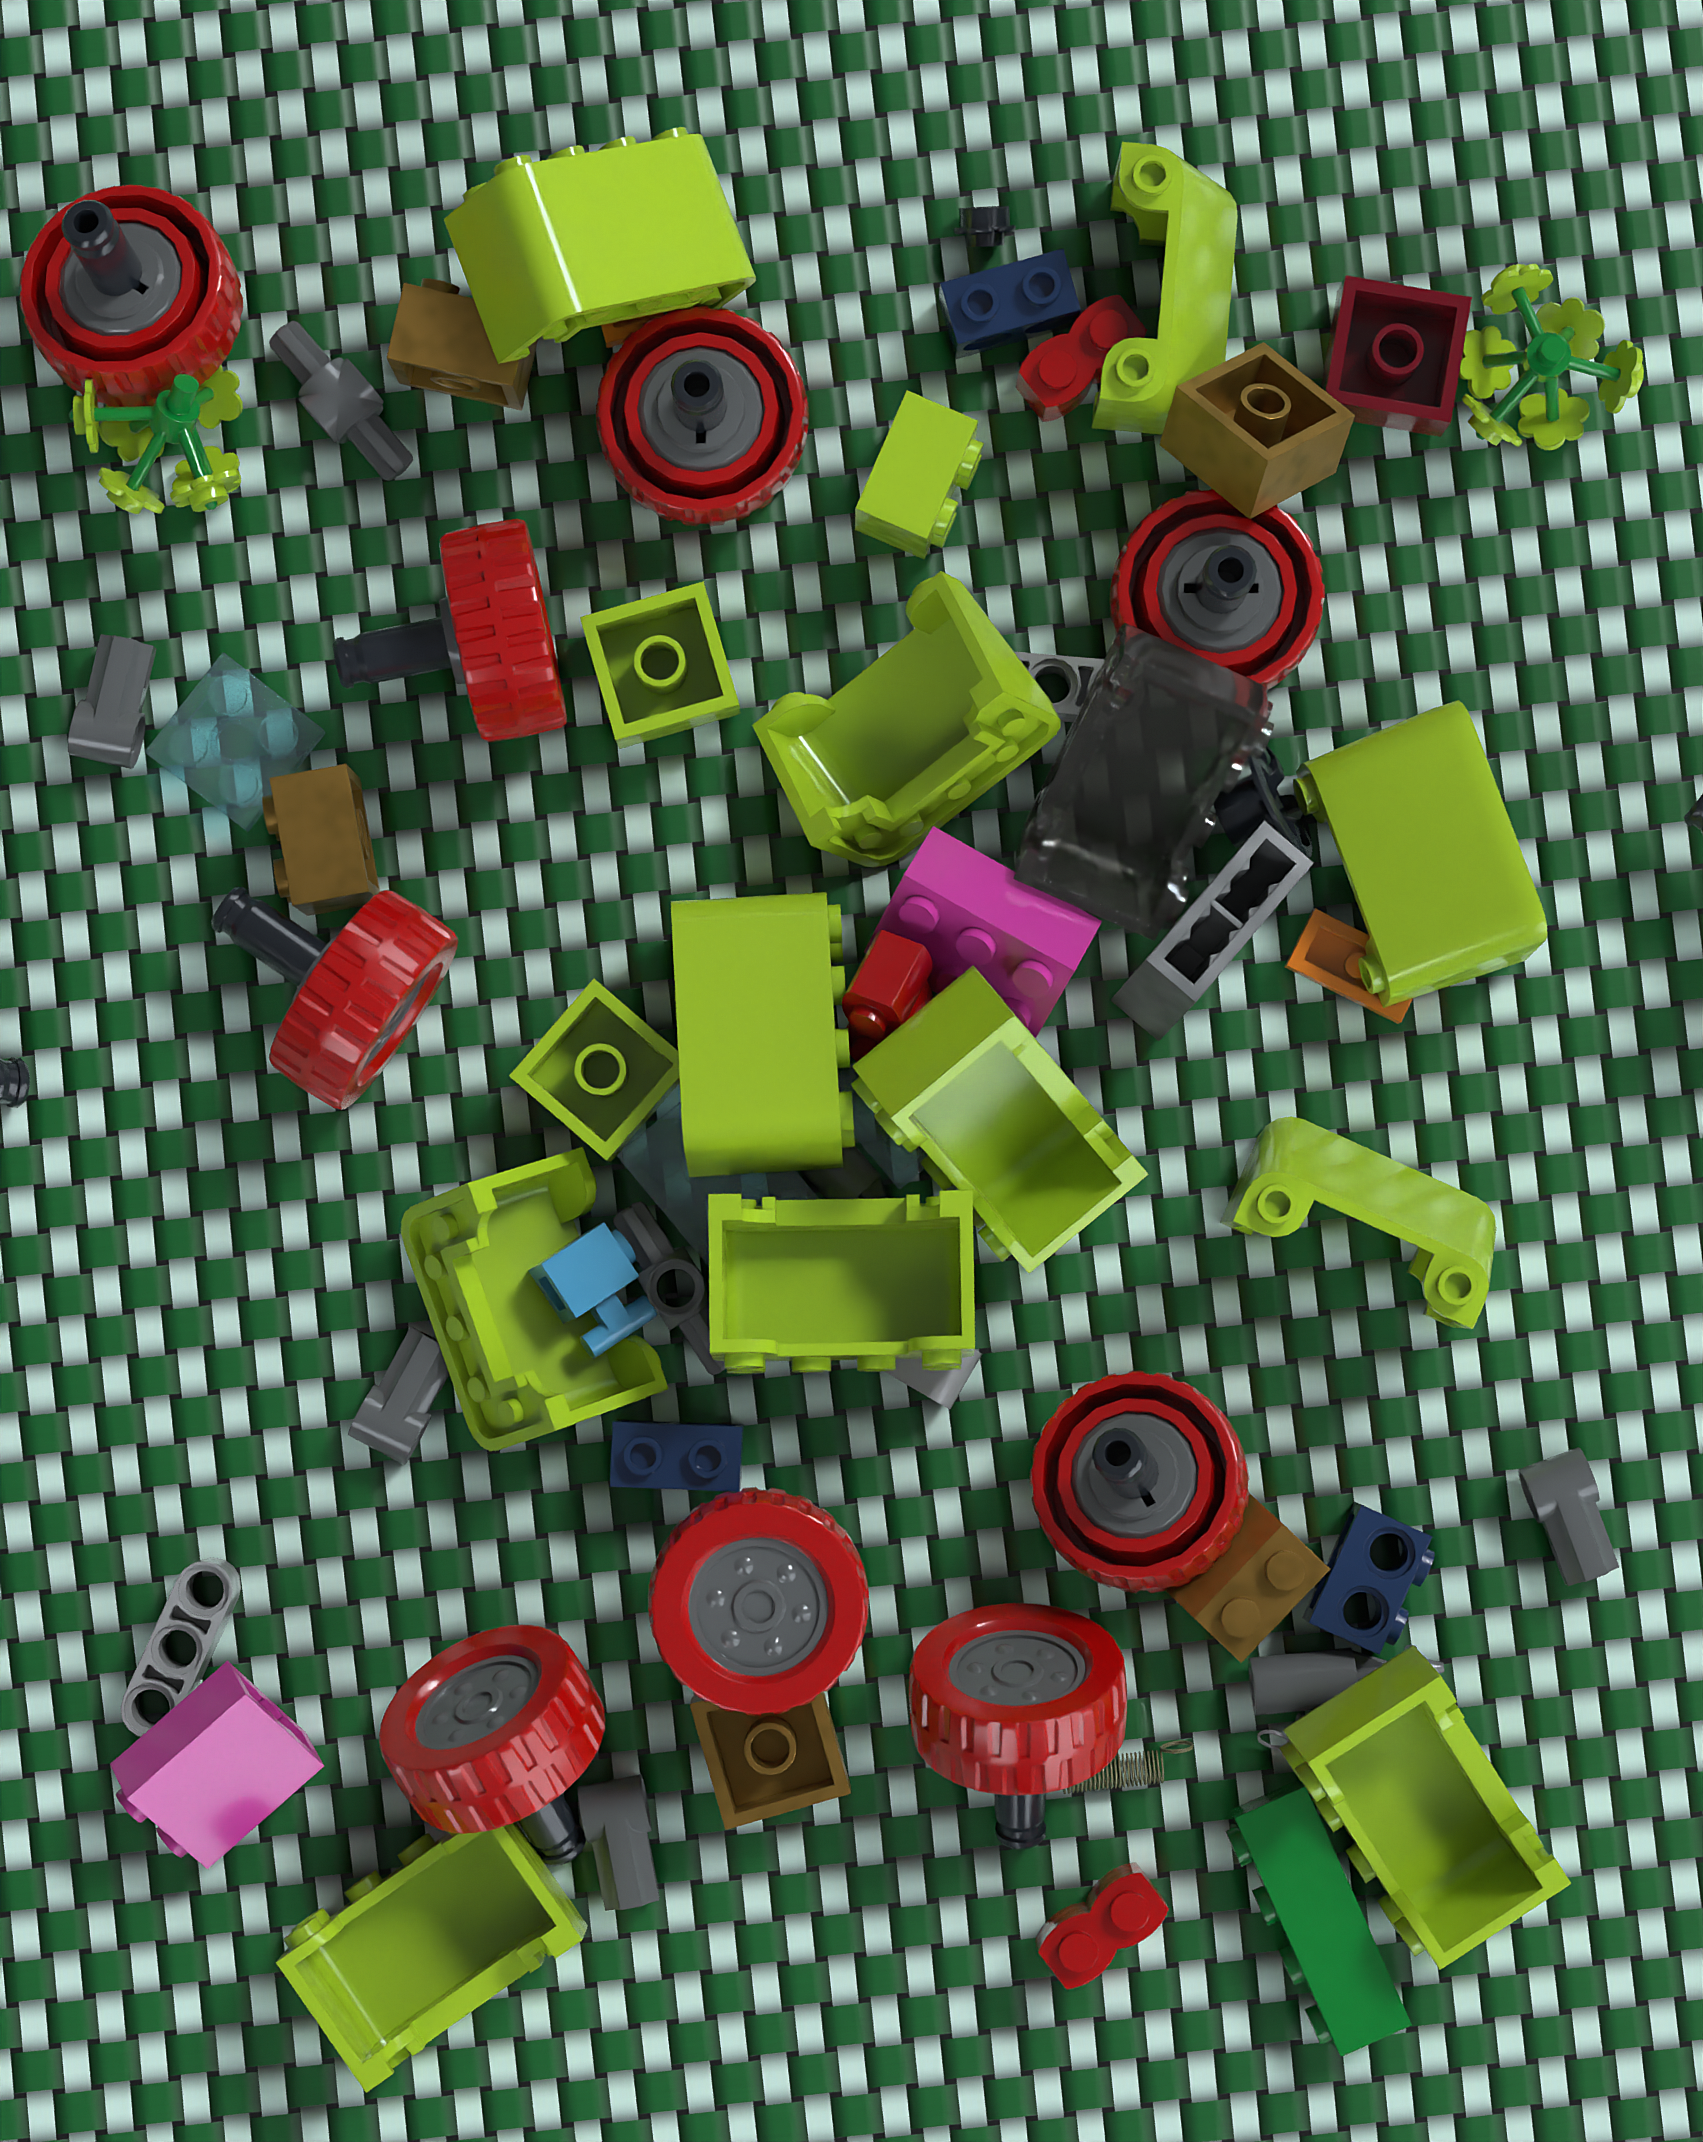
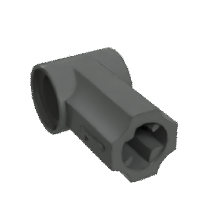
(110, 719)
(398, 1409)
(1564, 1499)
(618, 1825)

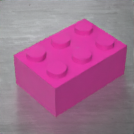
(978, 915)

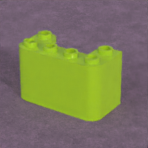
(597, 239)
(760, 1034)
(996, 1121)
(841, 1282)
(1422, 1809)
(427, 1944)

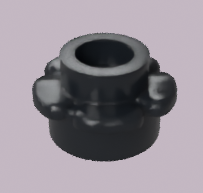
(984, 225)

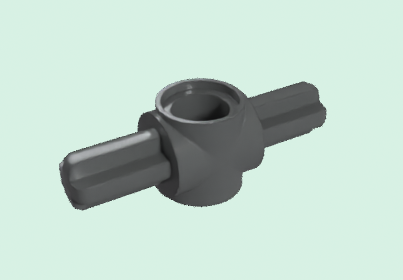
(341, 400)
(657, 1257)

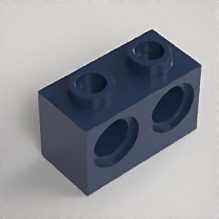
(1009, 303)
(676, 1455)
(1354, 1572)

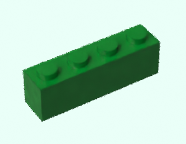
(1319, 1918)

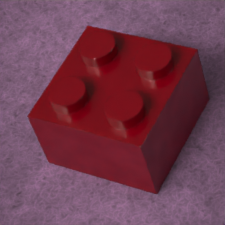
(1396, 354)

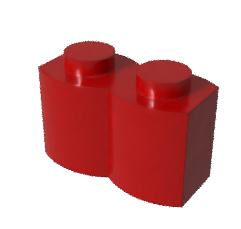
(1064, 367)
(885, 990)
(1086, 1935)

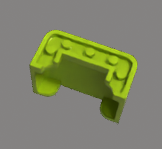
(1197, 226)
(909, 732)
(1426, 854)
(1307, 1163)
(499, 1336)

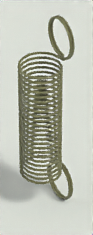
(1134, 1779)

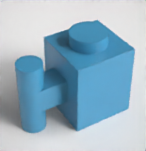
(586, 1278)

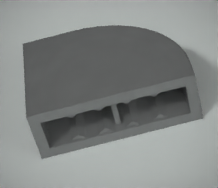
(1212, 931)

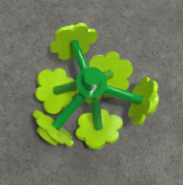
(1560, 341)
(143, 430)

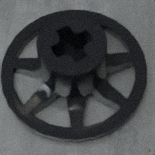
(1258, 800)

